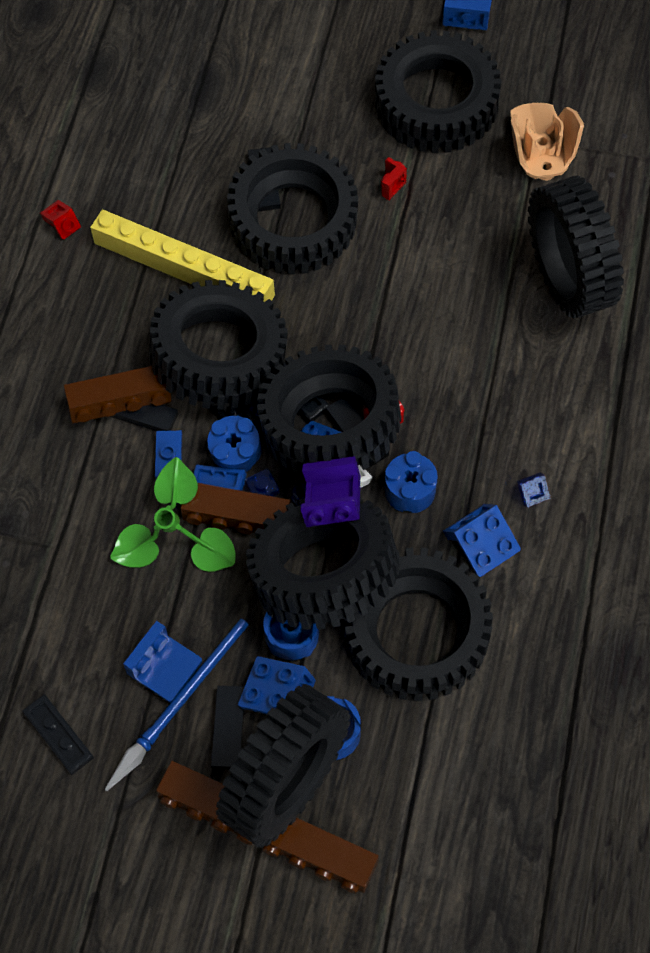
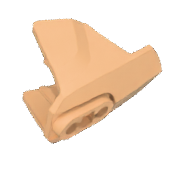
(545, 138)

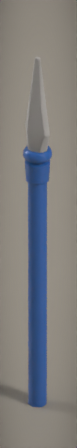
(135, 754)

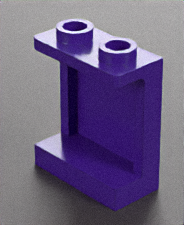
(331, 492)

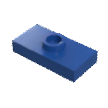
(167, 447)
(220, 477)

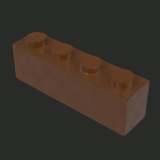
(114, 394)
(231, 508)

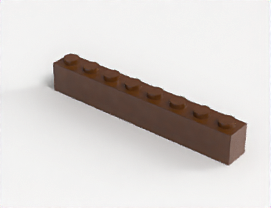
(300, 843)

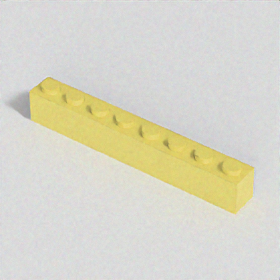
(173, 255)

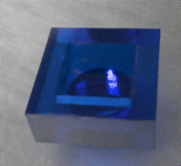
(262, 483)
(533, 489)

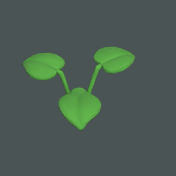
(173, 485)

